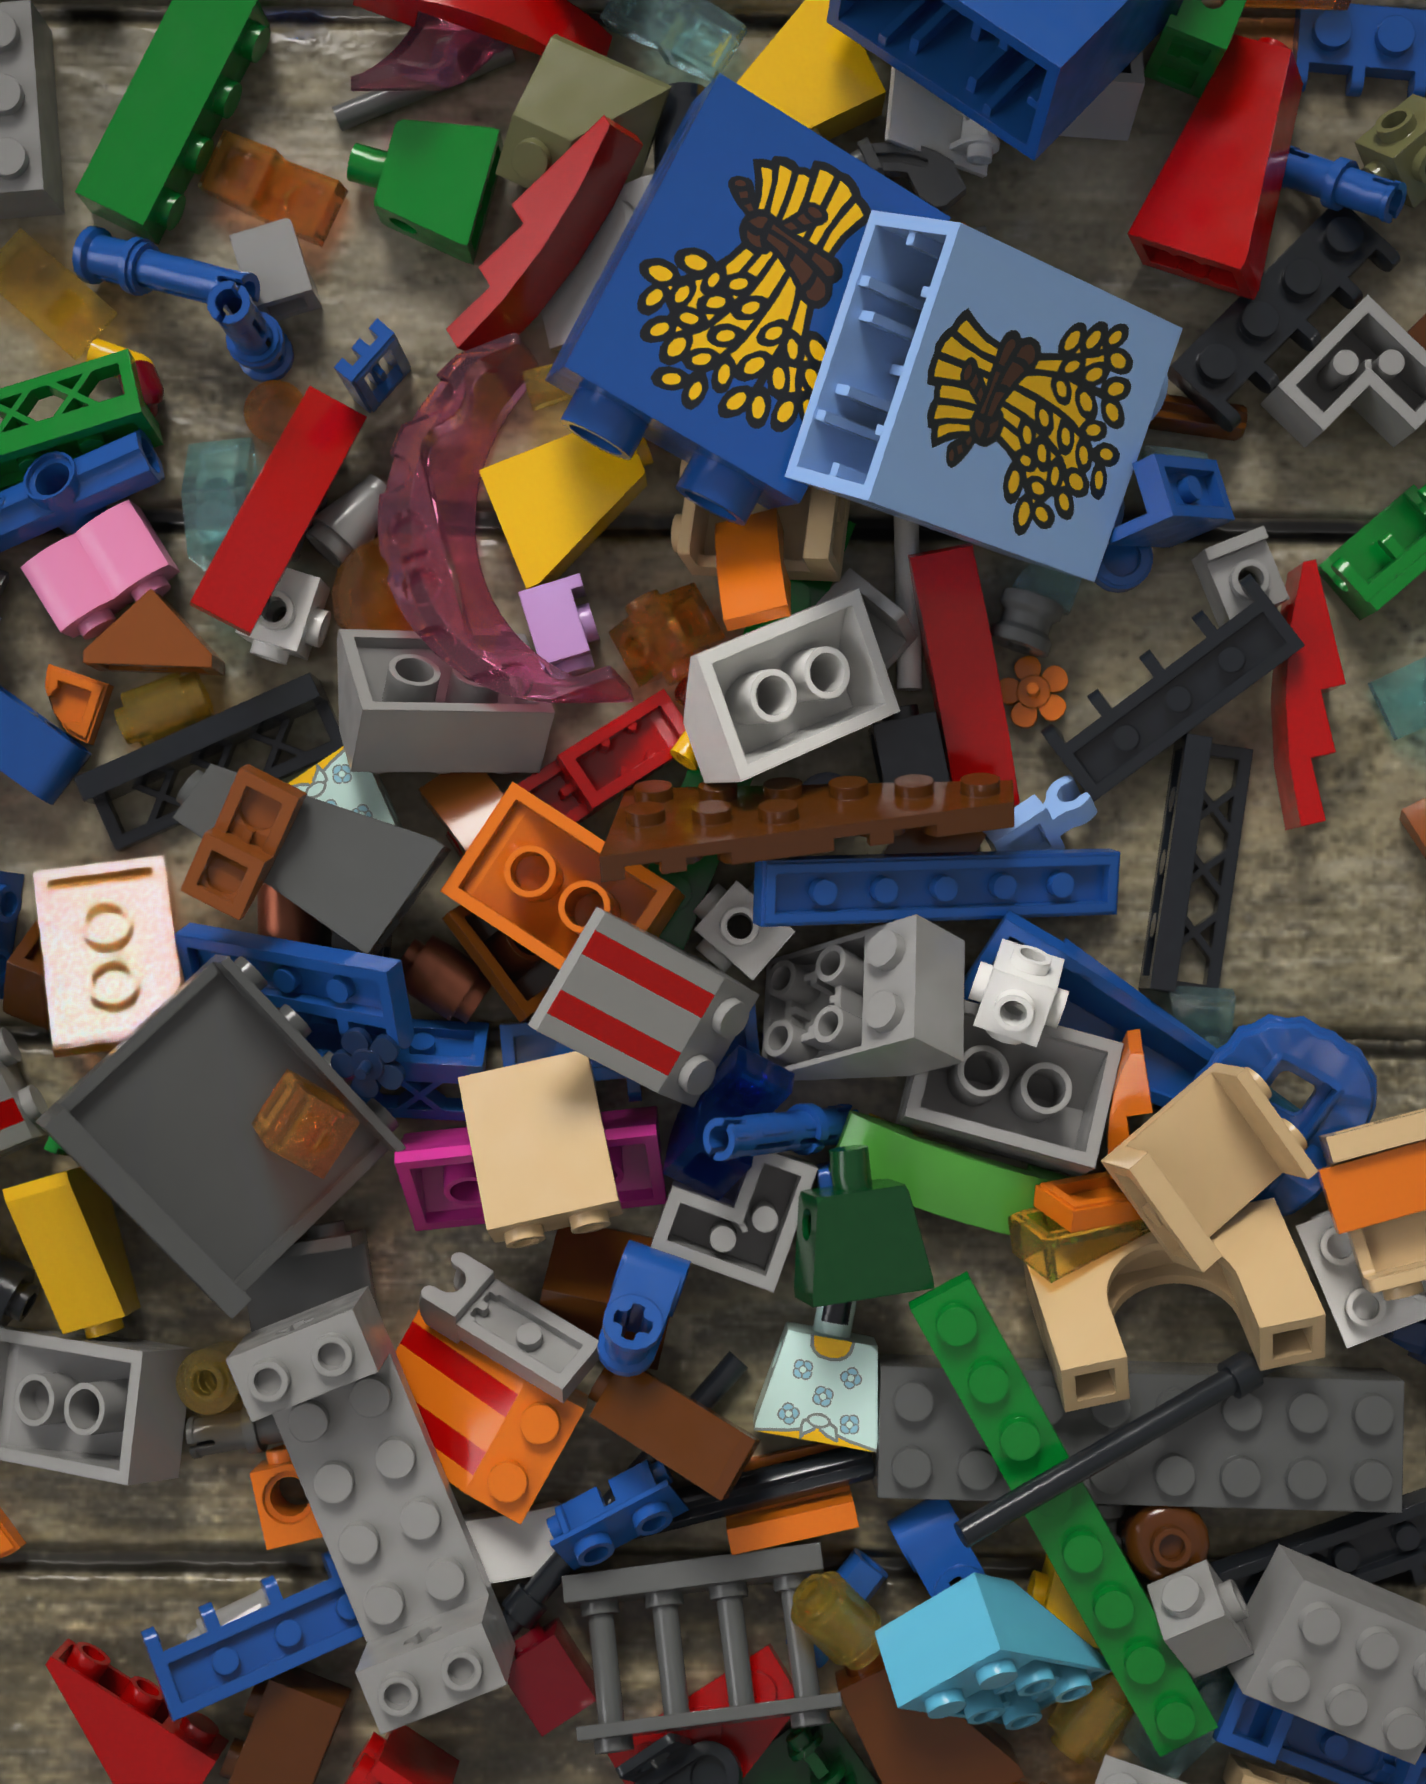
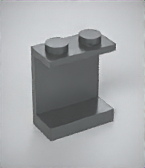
(311, 1273)

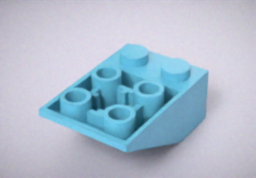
(986, 1655)

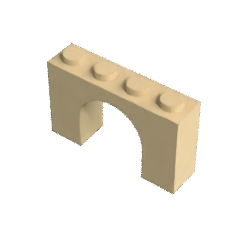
(1255, 1276)

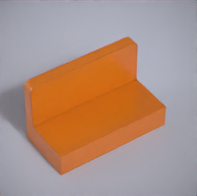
(792, 1519)

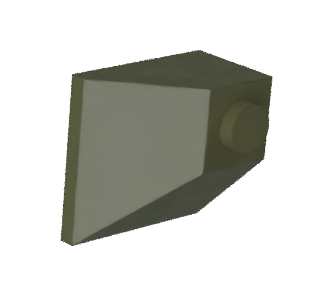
(566, 98)

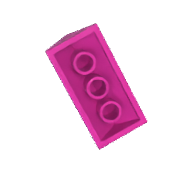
(443, 1184)

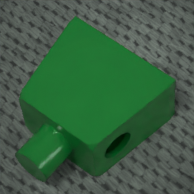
(433, 182)

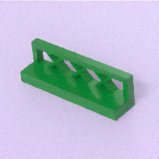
(79, 422)

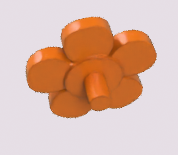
(1034, 692)

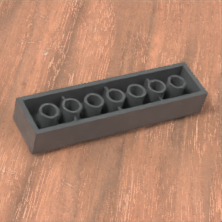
(1293, 1444)

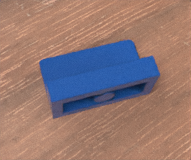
(1180, 500)

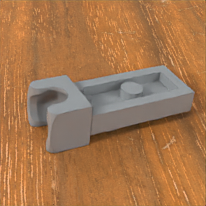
(509, 1328)

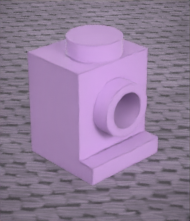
(559, 626)

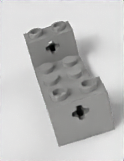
(379, 1506)

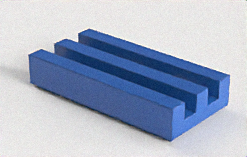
(353, 377)

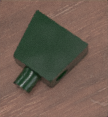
(857, 1236)

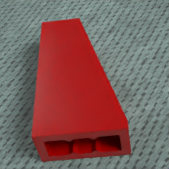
(1225, 175)

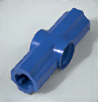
(76, 490)

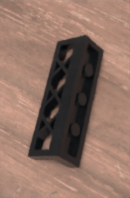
(202, 741)
(1178, 858)

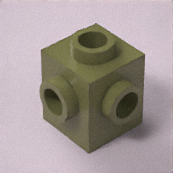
(1398, 147)

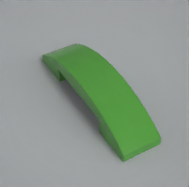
(944, 1177)

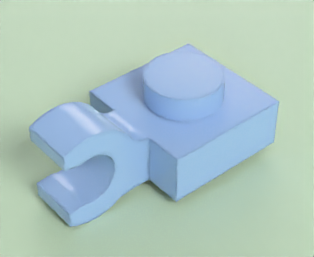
(1041, 824)

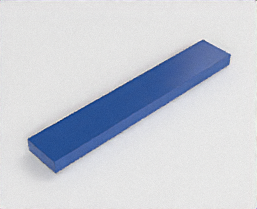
(935, 886)

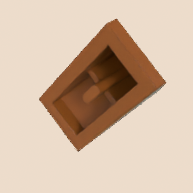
(152, 640)

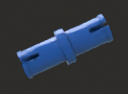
(1344, 185)

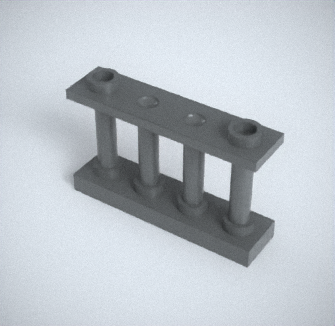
(663, 1591)

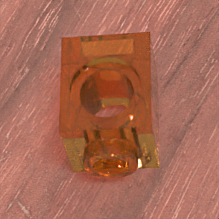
(305, 1124)

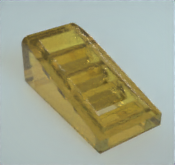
(1056, 1251)

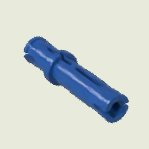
(800, 1129)

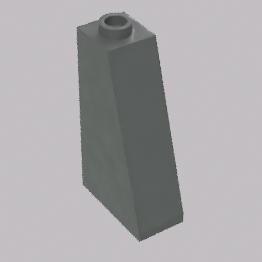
(334, 863)

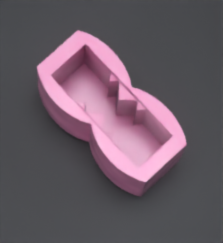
(100, 570)

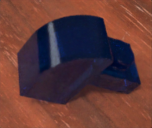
(740, 1087)

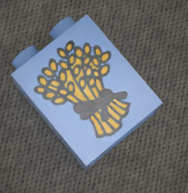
(983, 394)

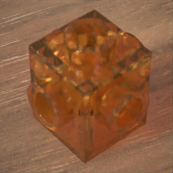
(653, 636)

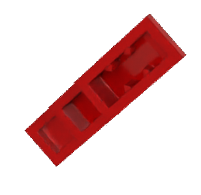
(559, 223)
(278, 511)
(961, 663)
(1297, 703)
(608, 760)

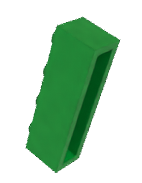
(172, 113)

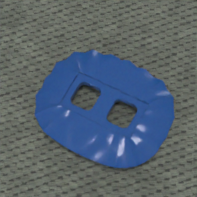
(1341, 1096)

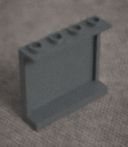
(174, 1137)

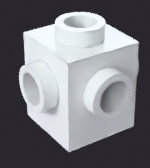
(301, 627)
(721, 948)
(1019, 994)

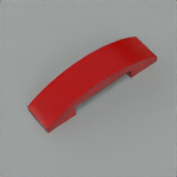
(515, 22)

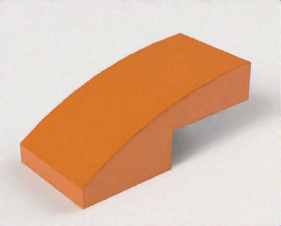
(752, 570)
(1130, 1091)

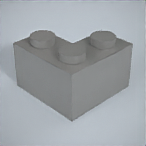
(1359, 364)
(741, 1236)

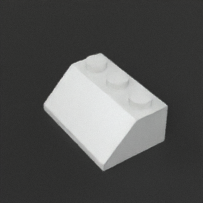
(785, 690)

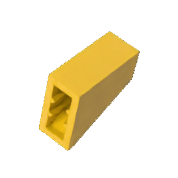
(817, 74)
(560, 501)
(75, 1250)

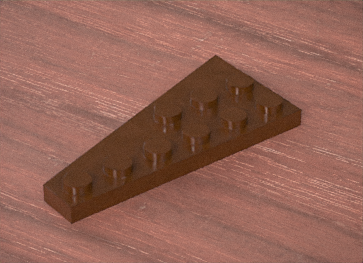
(792, 819)

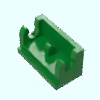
(1193, 45)
(1380, 555)

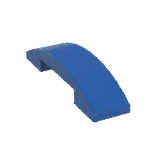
(1276, 1734)

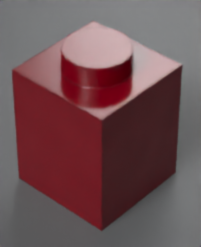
(550, 1675)

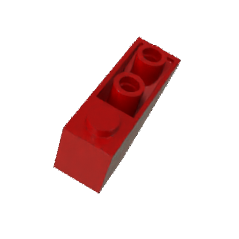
(131, 1722)

